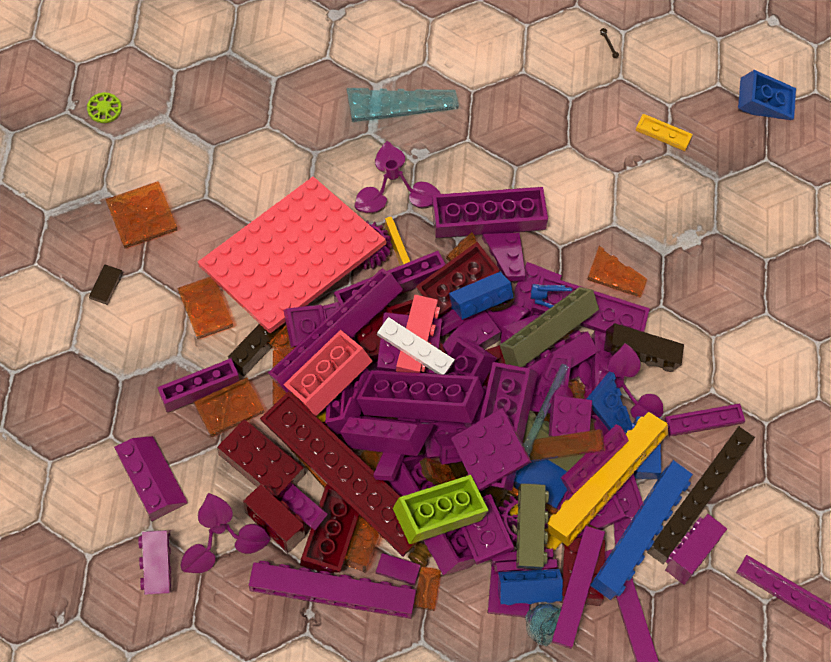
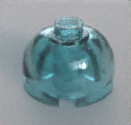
(542, 623)

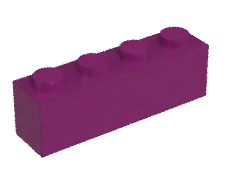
(198, 385)

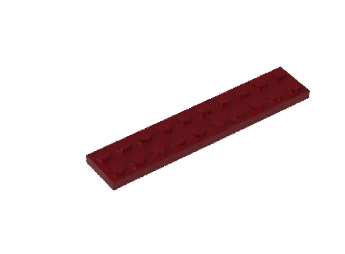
(338, 467)

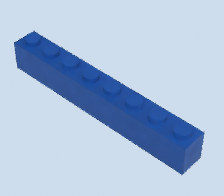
(641, 530)

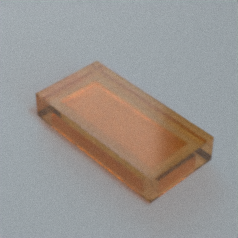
(427, 588)

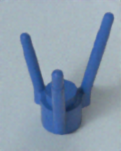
(539, 292)

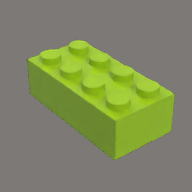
(440, 509)

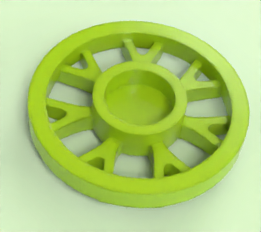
(104, 107)

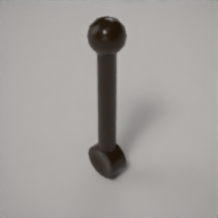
(603, 32)

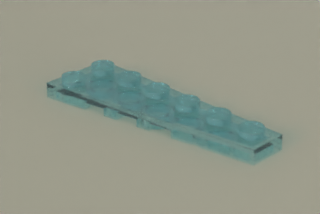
(380, 104)

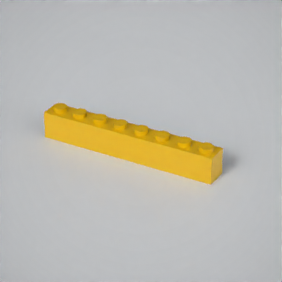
(601, 487)

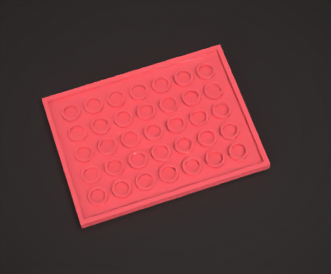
(291, 253)

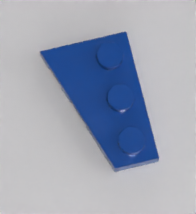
(608, 404)

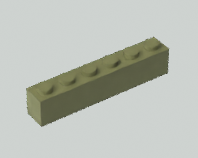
(549, 327)

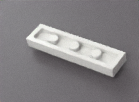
(415, 347)

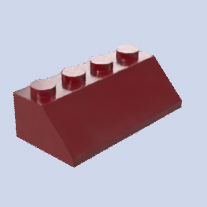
(329, 542)

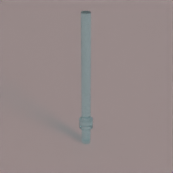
(544, 409)

